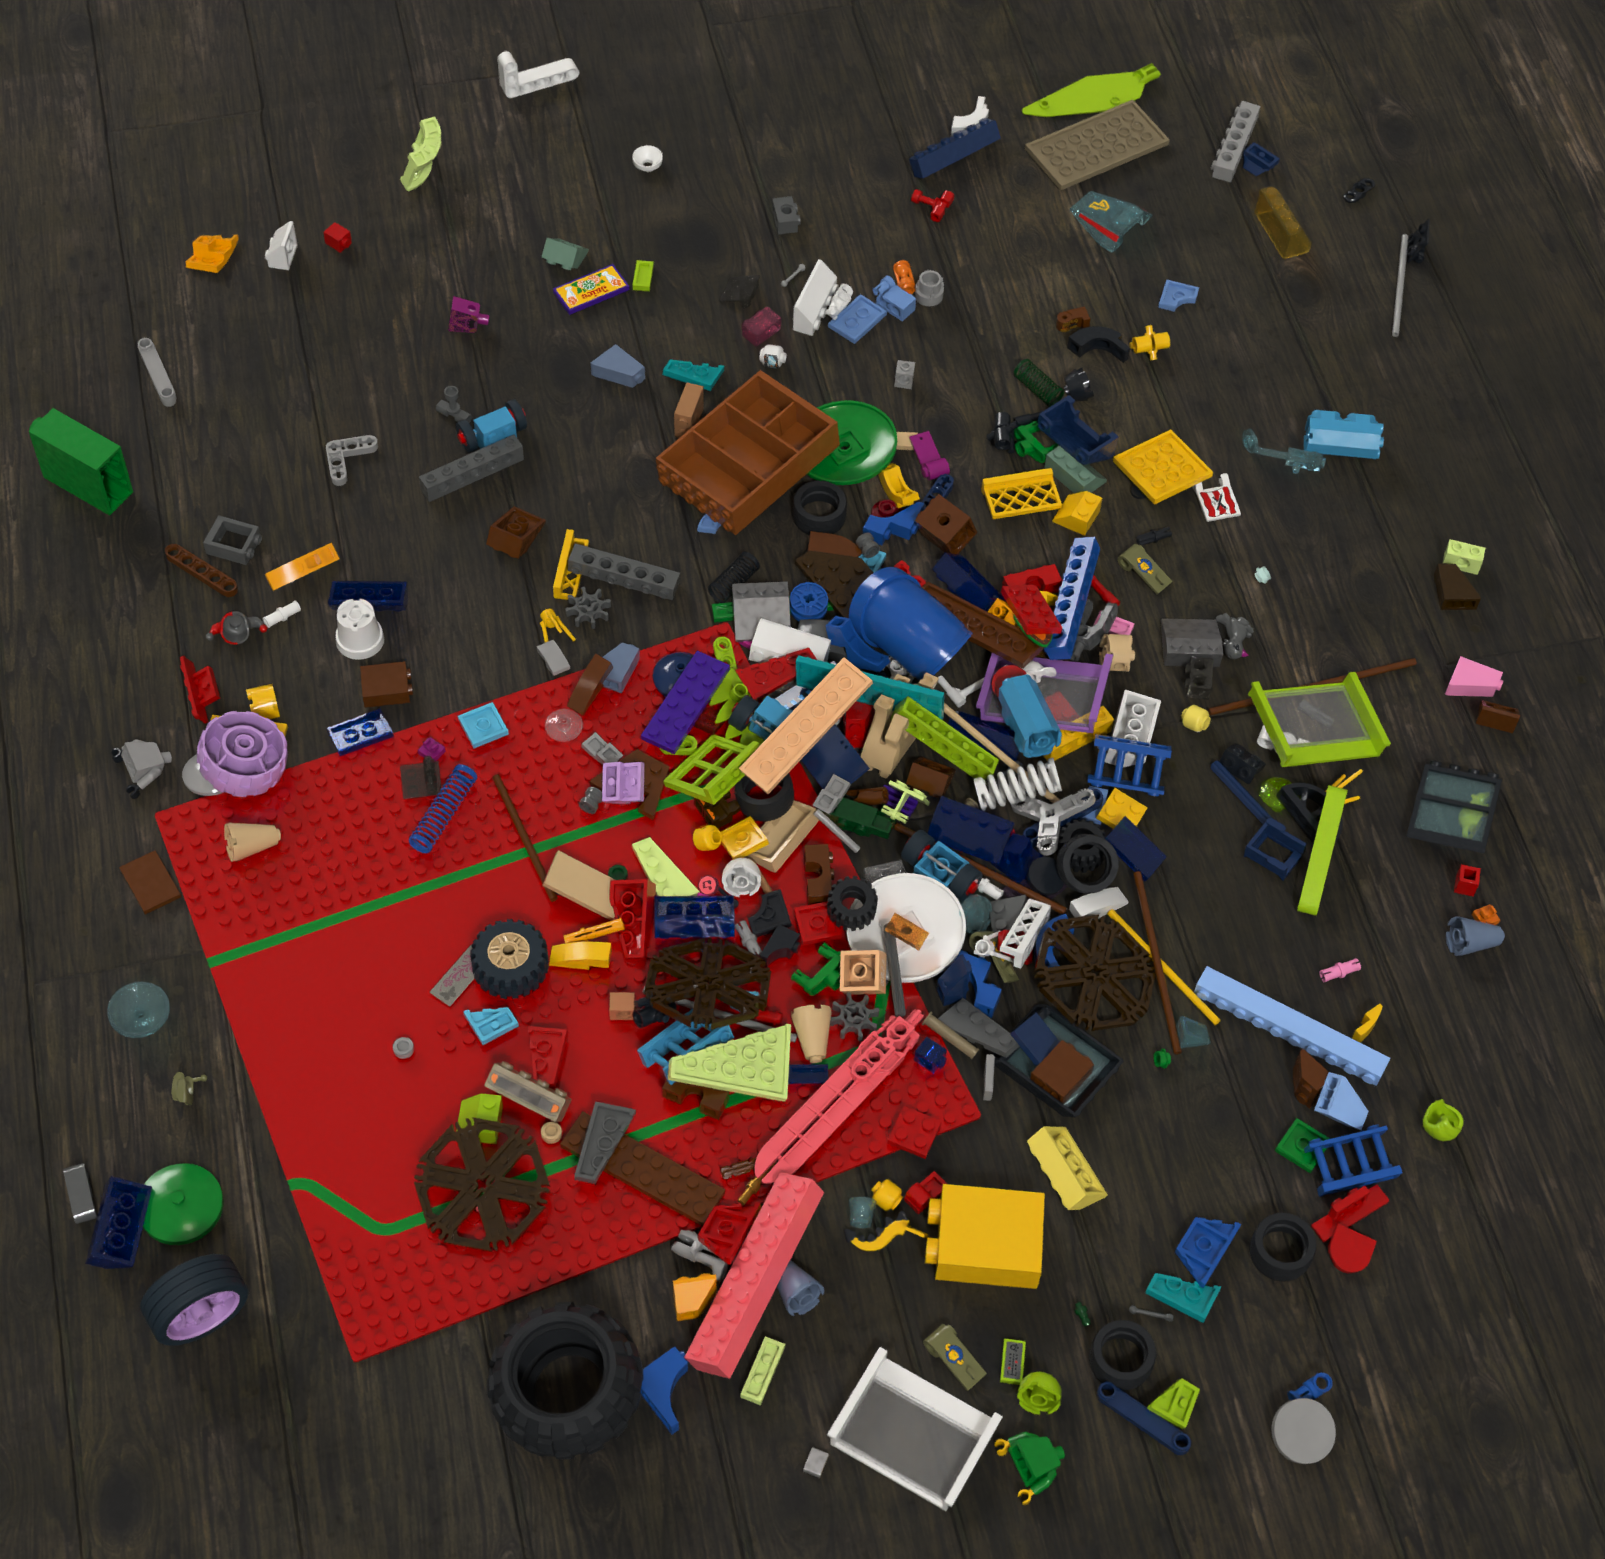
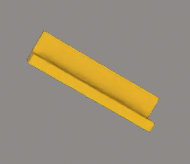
(562, 570)

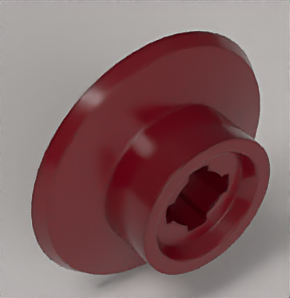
(879, 509)

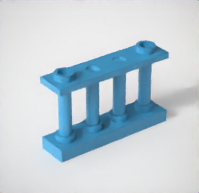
(674, 1035)

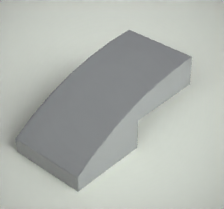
(553, 657)
(601, 750)
(832, 794)

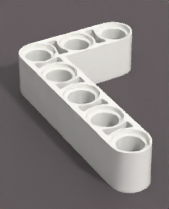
(534, 79)

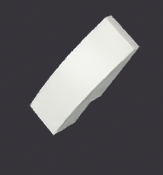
(1098, 903)

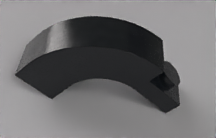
(1098, 338)

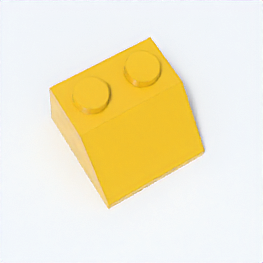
(1078, 511)

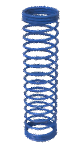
(416, 845)

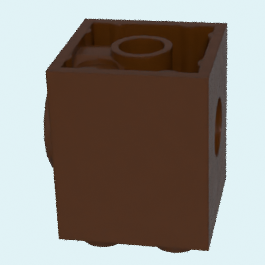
(945, 525)

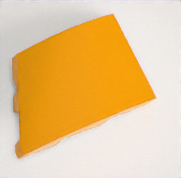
(211, 252)

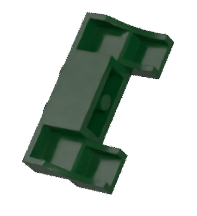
(862, 819)

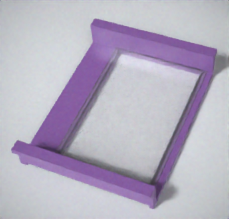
(1071, 695)

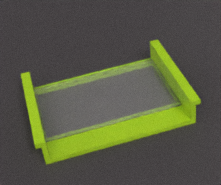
(1320, 722)

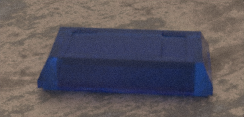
(808, 1073)

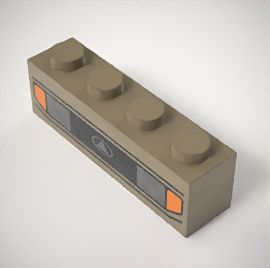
(528, 1092)

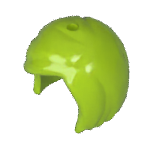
(1442, 1121)

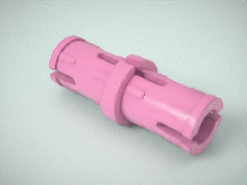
(1340, 970)

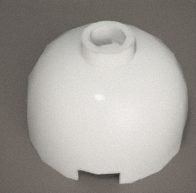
(741, 877)

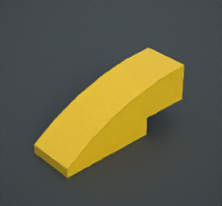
(581, 955)

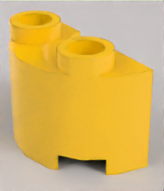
(263, 701)

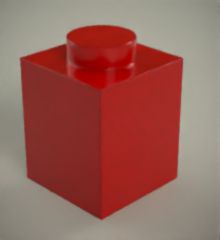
(337, 237)
(1467, 880)

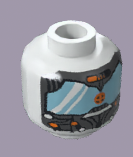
(772, 356)

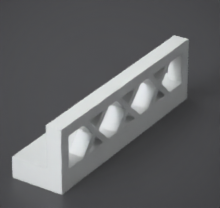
(1026, 942)

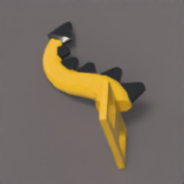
(884, 1235)

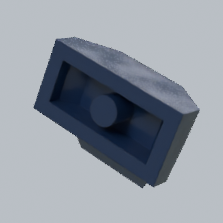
(1258, 159)

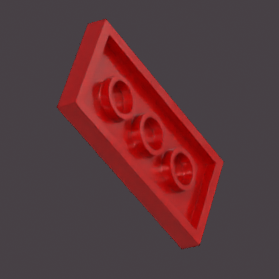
(1031, 609)

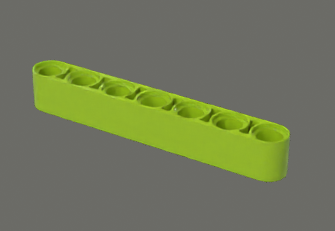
(1322, 850)

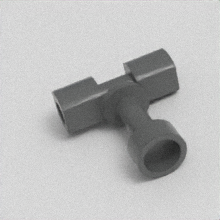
(452, 408)

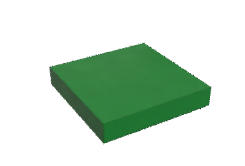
(1295, 1142)

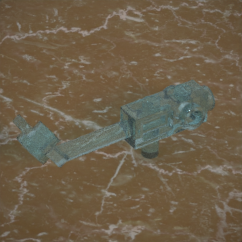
(1294, 457)

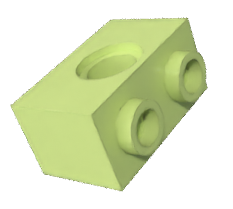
(1465, 556)

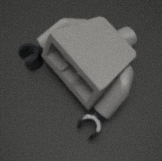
(142, 762)

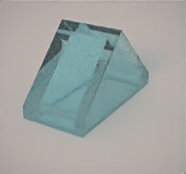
(1191, 1033)

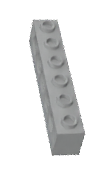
(1235, 141)

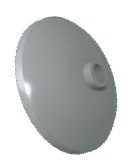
(194, 780)

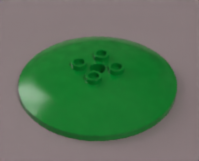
(870, 443)

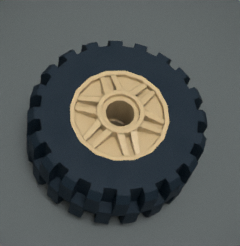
(509, 959)

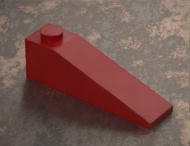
(635, 905)

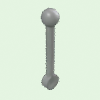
(801, 268)

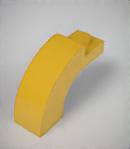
(896, 487)

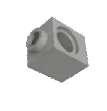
(904, 374)

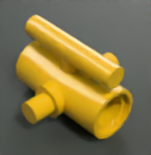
(1150, 342)

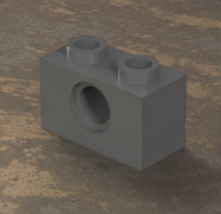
(785, 215)

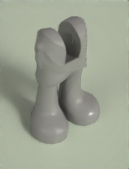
(694, 1253)

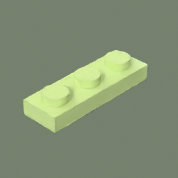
(762, 1370)

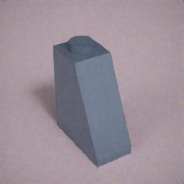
(618, 367)
(624, 660)

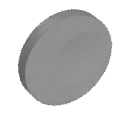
(1303, 1431)

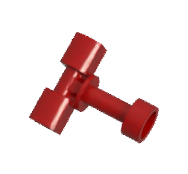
(938, 205)

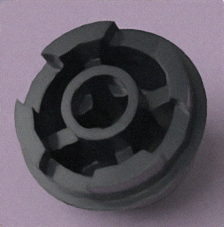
(1078, 385)

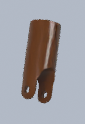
(870, 796)

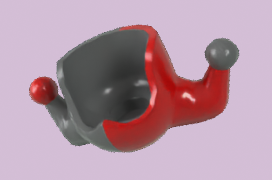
(236, 627)

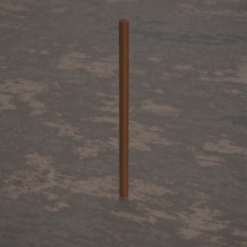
(523, 834)

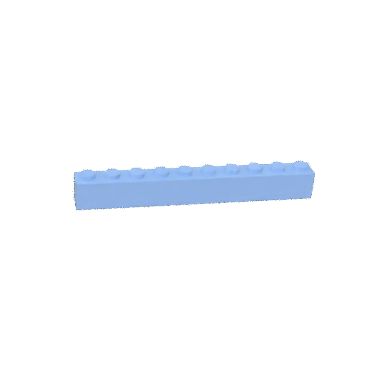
(1291, 1026)

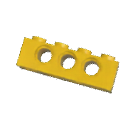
(1074, 740)

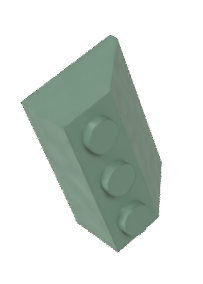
(1072, 473)

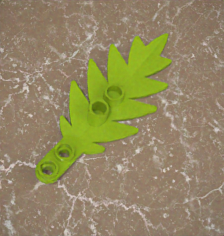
(732, 691)

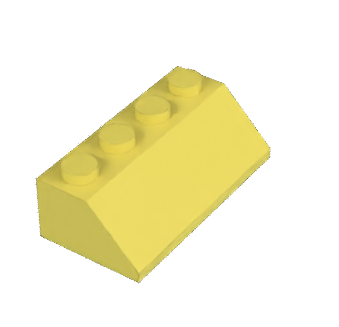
(1066, 1167)

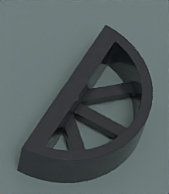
(1297, 807)

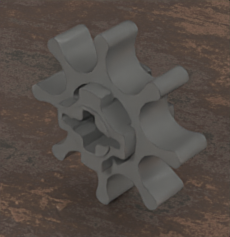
(588, 607)
(854, 1016)

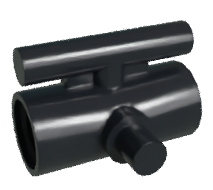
(1003, 432)
(647, 1015)

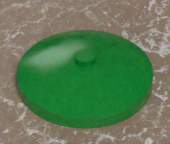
(182, 1204)

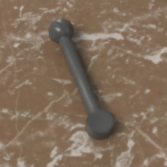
(1168, 1317)

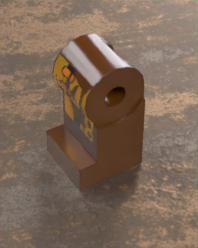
(1072, 319)

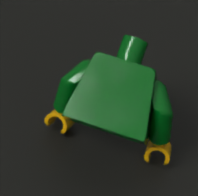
(1034, 1459)

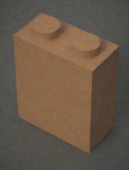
(689, 408)

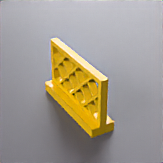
(1017, 483)

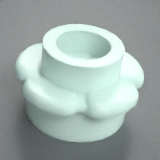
(1262, 575)

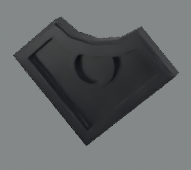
(771, 913)

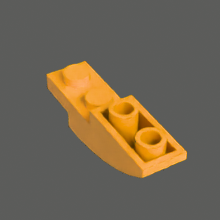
(302, 566)

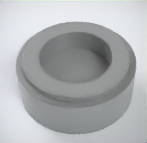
(403, 1048)

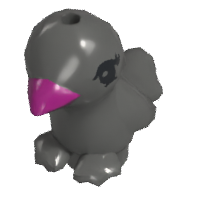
(1237, 631)

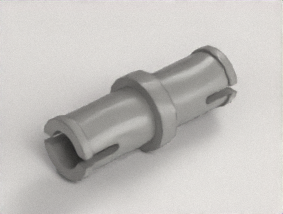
(748, 939)

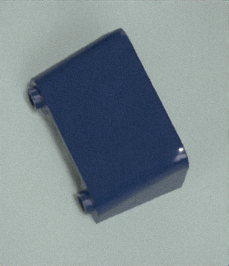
(1074, 435)

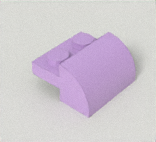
(623, 782)

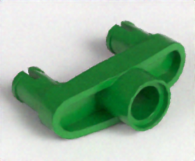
(1029, 445)
(827, 976)

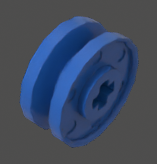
(808, 601)

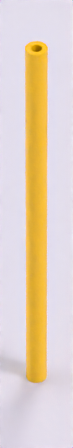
(1168, 971)

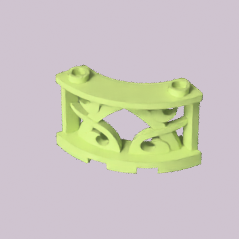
(425, 150)

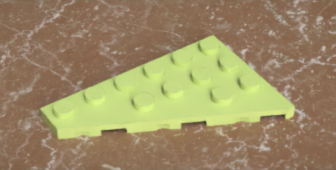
(747, 1066)

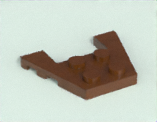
(654, 775)

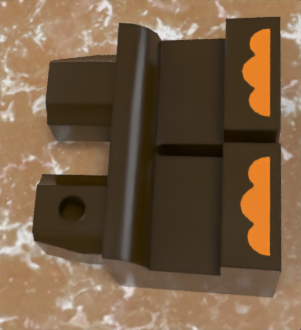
(719, 813)

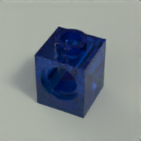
(930, 1055)

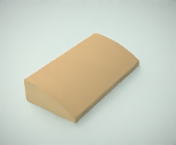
(784, 835)

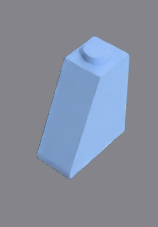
(1341, 1102)

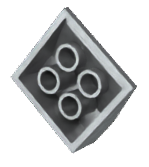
(759, 601)
(1190, 638)

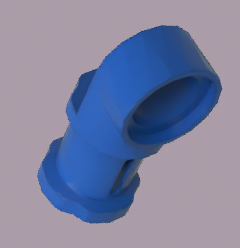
(1310, 1388)

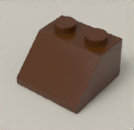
(930, 776)
(1308, 1079)

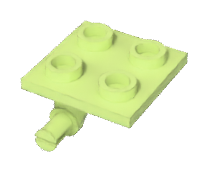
(903, 788)

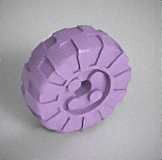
(242, 753)

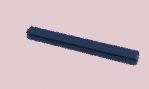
(1245, 797)

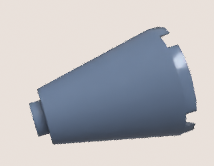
(1472, 936)
(799, 1290)

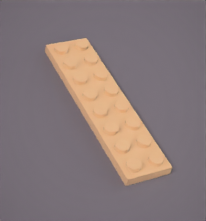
(805, 725)

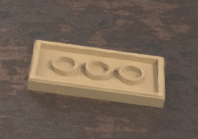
(580, 884)

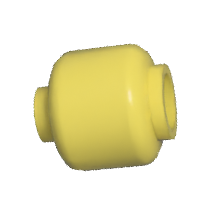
(1195, 718)

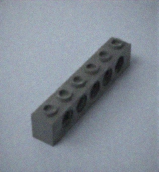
(471, 468)
(623, 571)

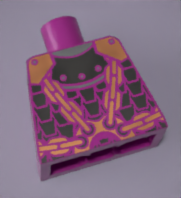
(466, 316)

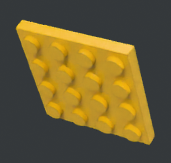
(1162, 466)

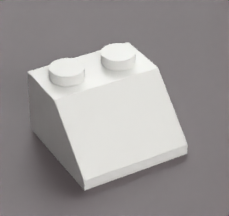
(282, 247)

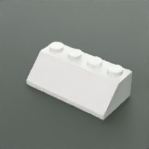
(814, 299)
(777, 640)
(1135, 722)

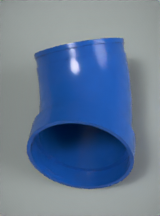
(906, 622)

